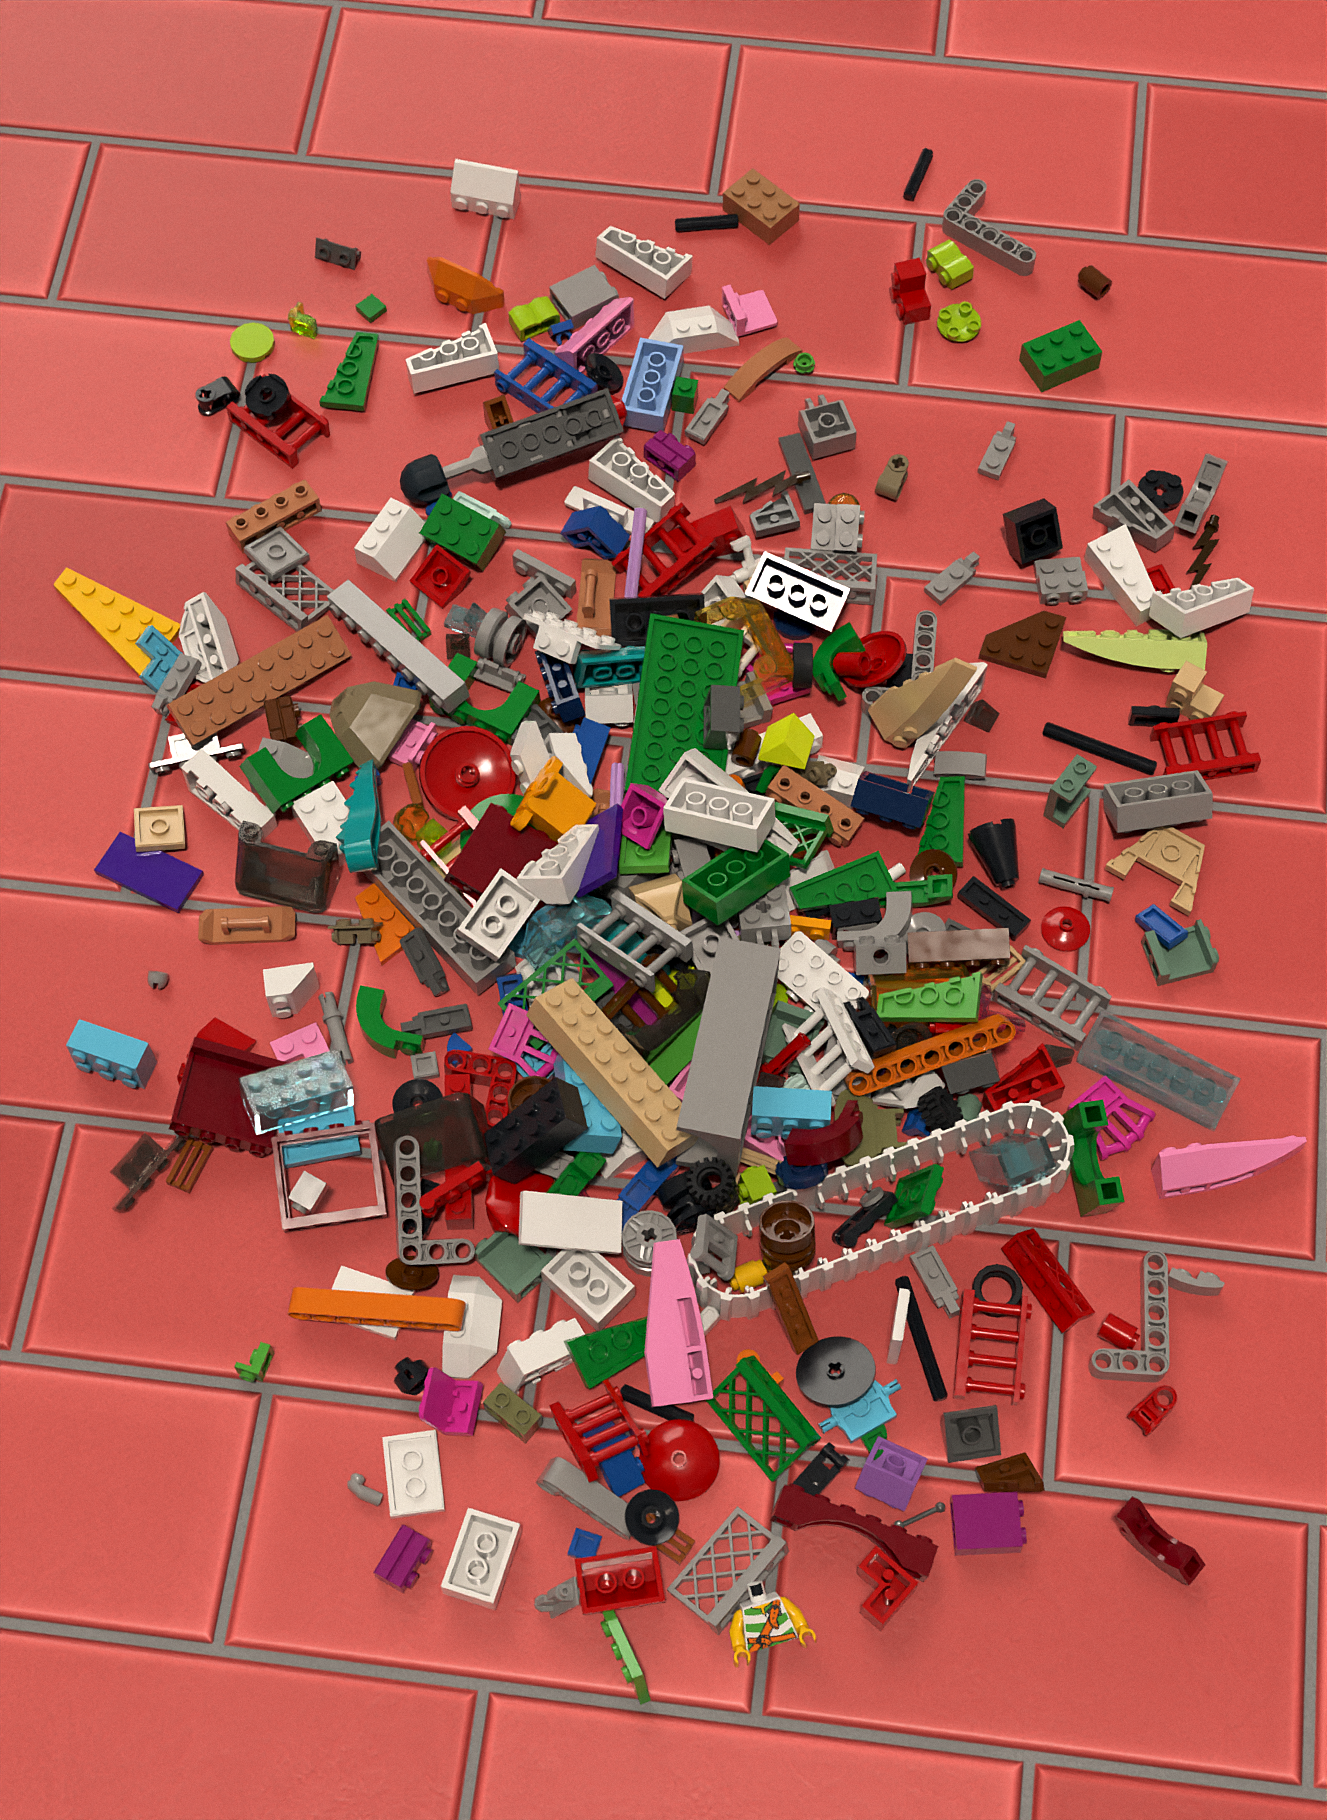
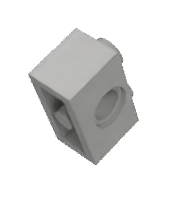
(891, 963)

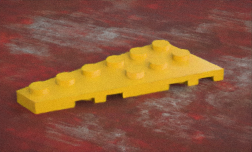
(114, 616)

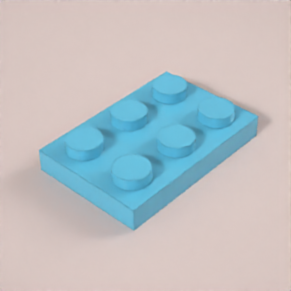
(321, 1151)

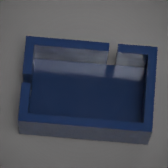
(891, 801)

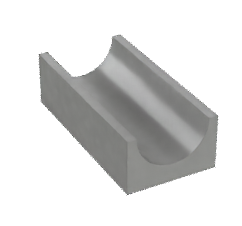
(728, 1051)

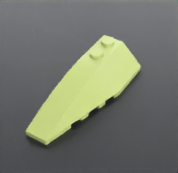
(1154, 650)

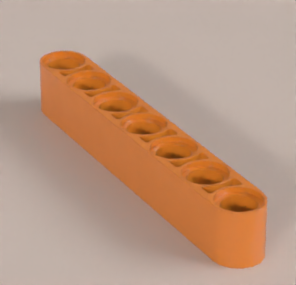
(941, 1057)
(377, 1309)

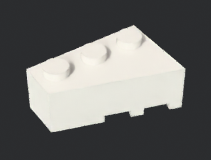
(538, 1355)

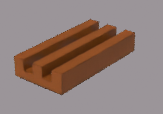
(412, 783)
(181, 1160)
(679, 1534)

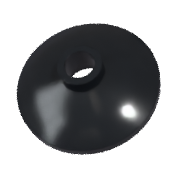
(603, 371)
(414, 1092)
(664, 1511)

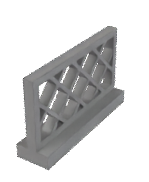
(860, 591)
(271, 597)
(757, 1571)

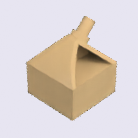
(663, 899)

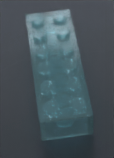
(1158, 1070)

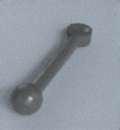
(939, 1507)

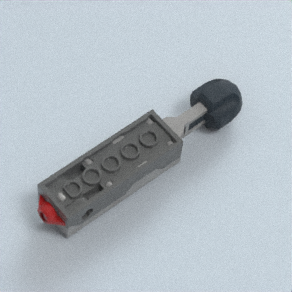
(521, 445)

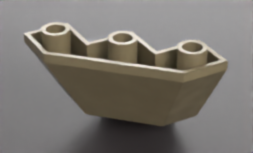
(372, 719)

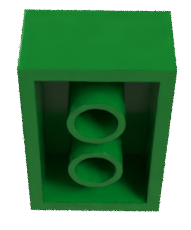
(1060, 356)
(462, 532)

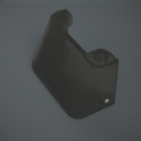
(286, 875)
(690, 996)
(447, 1134)

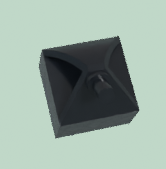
(1032, 531)

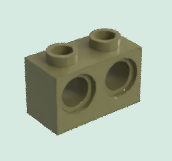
(513, 1412)

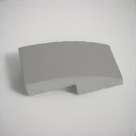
(960, 763)
(1206, 1283)

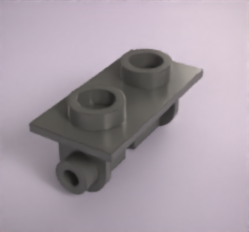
(336, 253)

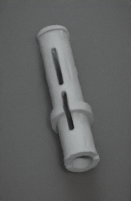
(1076, 885)
(333, 1018)

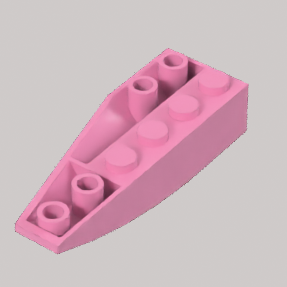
(1219, 1164)
(674, 1331)

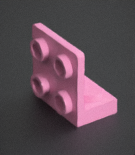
(747, 312)

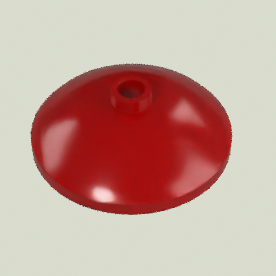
(887, 655)
(700, 1462)

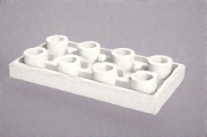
(570, 1222)

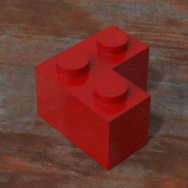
(909, 291)
(891, 1585)

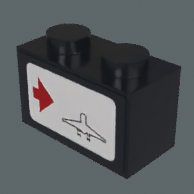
(854, 916)

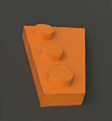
(375, 904)

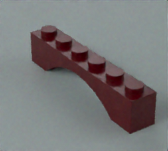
(801, 1510)

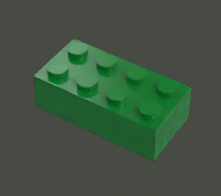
(735, 880)

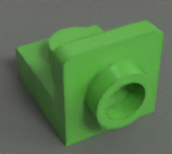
(259, 1361)

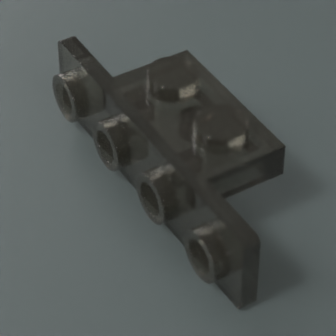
(139, 1164)

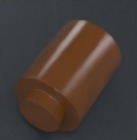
(1094, 281)
(746, 748)

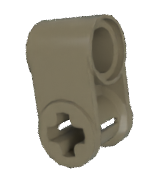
(893, 477)

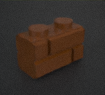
(282, 720)

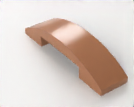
(759, 366)

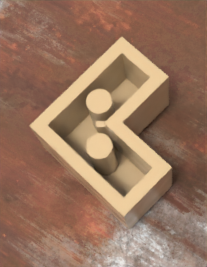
(1192, 695)

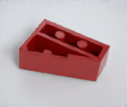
(721, 526)
(1030, 1080)

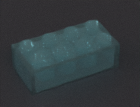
(296, 1091)
(1013, 1160)

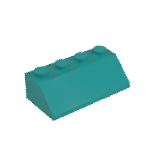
(608, 667)

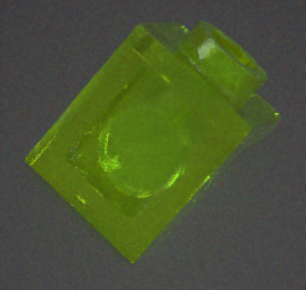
(302, 323)

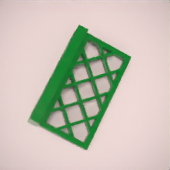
(805, 822)
(593, 990)
(773, 1399)

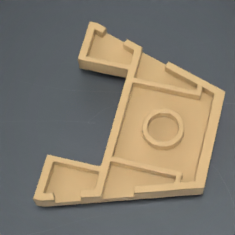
(1169, 854)

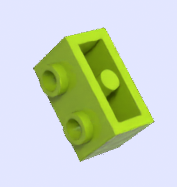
(755, 1184)

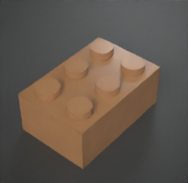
(761, 206)

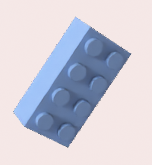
(652, 383)

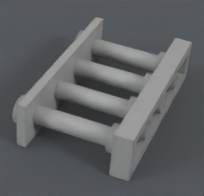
(641, 921)
(1050, 1020)

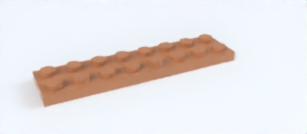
(258, 679)

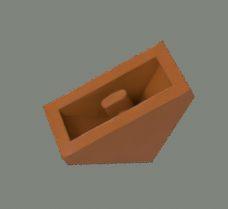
(497, 412)

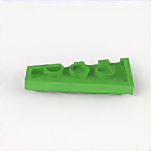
(941, 1002)

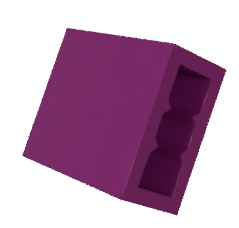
(987, 1523)

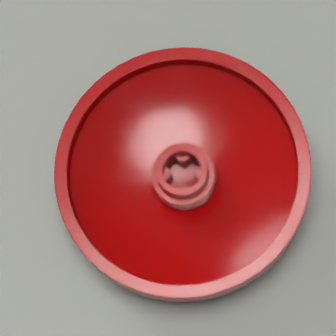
(464, 769)

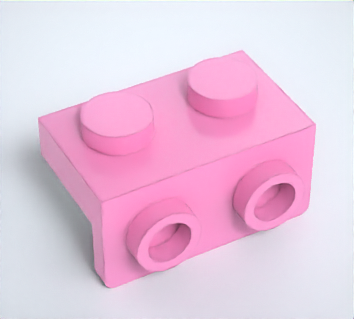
(413, 743)

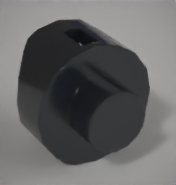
(410, 1375)

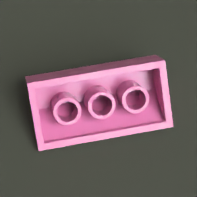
(598, 333)

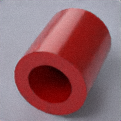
(852, 663)
(1119, 1332)

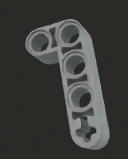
(592, 1498)

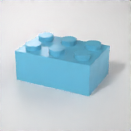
(111, 1054)
(781, 1109)

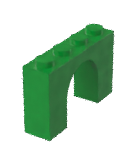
(500, 721)
(281, 789)
(1093, 1191)

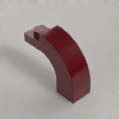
(827, 1143)
(1157, 1545)

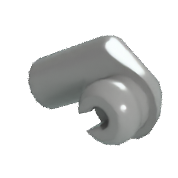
(364, 1493)

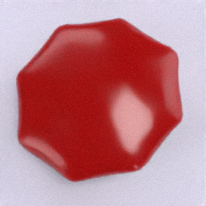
(504, 1200)

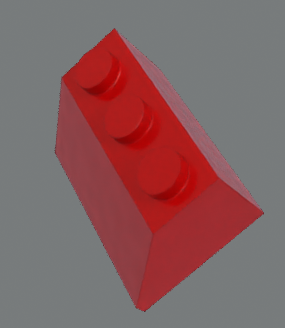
(619, 1580)

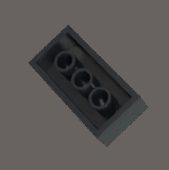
(631, 614)
(535, 1130)

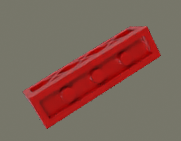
(1044, 1280)

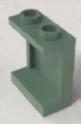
(1069, 791)
(1183, 961)
(775, 1039)
(512, 1265)

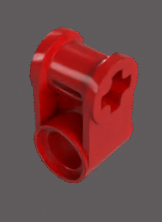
(1150, 1412)

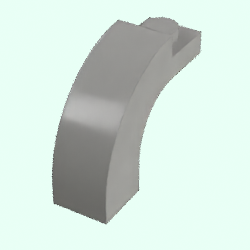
(1202, 493)
(895, 921)

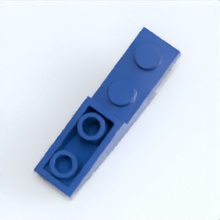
(643, 1187)

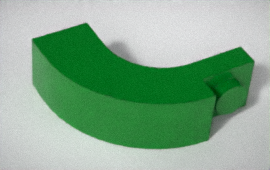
(841, 640)
(385, 1040)

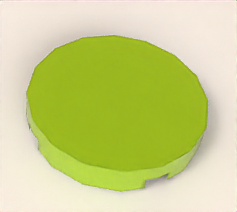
(252, 342)

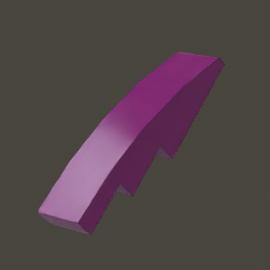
(619, 979)

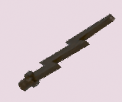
(776, 481)
(1197, 566)

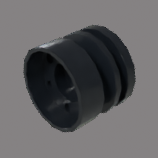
(681, 1206)

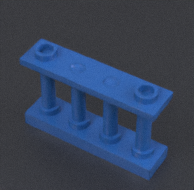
(549, 365)

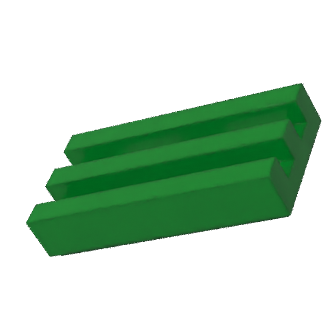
(398, 608)

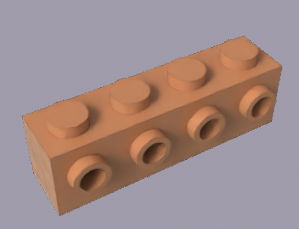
(281, 509)
(796, 791)

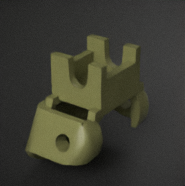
(877, 1127)

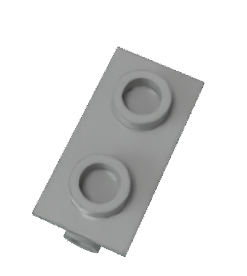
(498, 675)
(559, 1599)

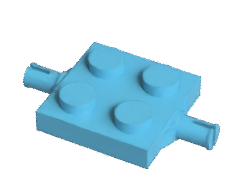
(864, 1414)

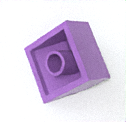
(892, 1475)

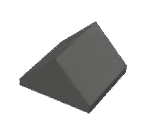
(971, 1433)

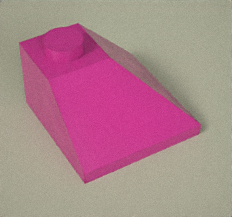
(642, 814)

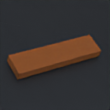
(790, 1308)

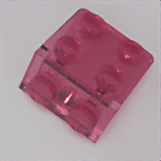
(986, 993)

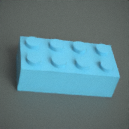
(603, 1129)

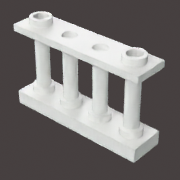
(847, 1042)

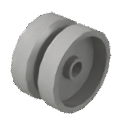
(500, 637)

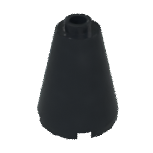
(998, 851)

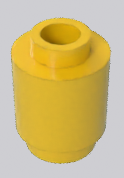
(749, 1275)

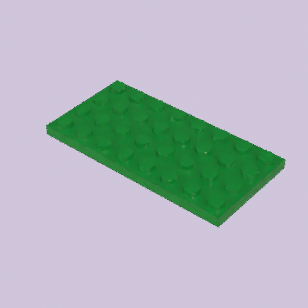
(676, 674)

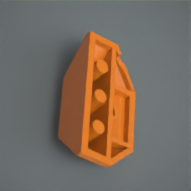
(463, 287)

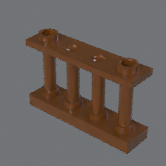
(620, 999)

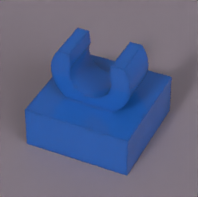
(561, 329)
(915, 1124)

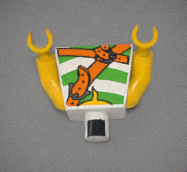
(765, 1622)

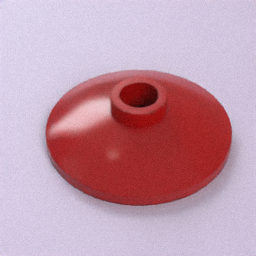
(1065, 938)

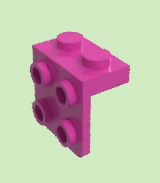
(450, 1403)

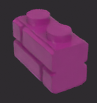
(670, 455)
(403, 1559)

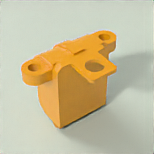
(553, 803)

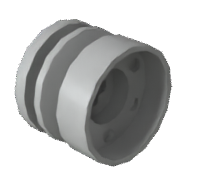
(639, 1227)

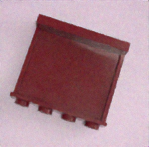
(496, 847)
(211, 1099)

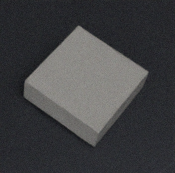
(425, 1066)

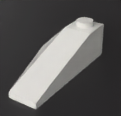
(560, 870)

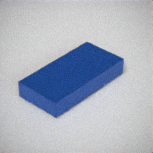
(1165, 928)

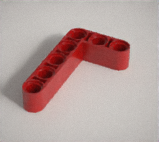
(490, 1077)

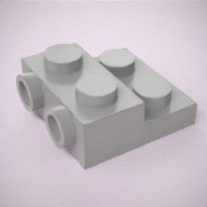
(837, 527)
(1060, 580)
(536, 596)

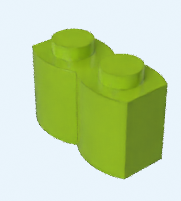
(949, 264)
(533, 318)

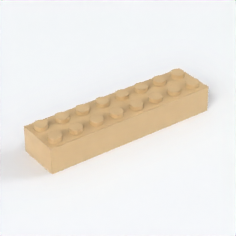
(611, 1070)

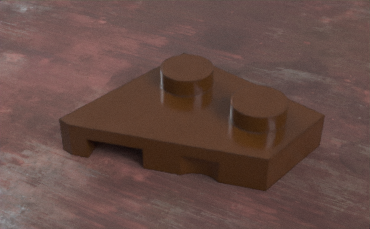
(1010, 1475)

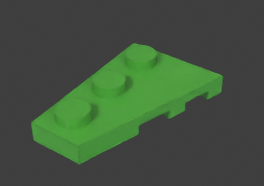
(623, 1651)

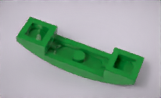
(926, 892)
(577, 1174)

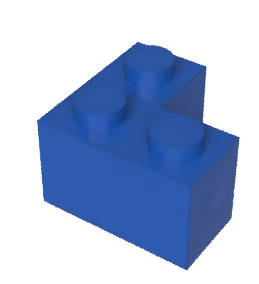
(596, 529)
(622, 1470)

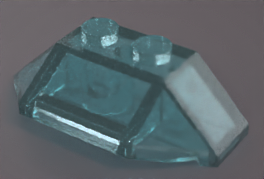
(555, 927)

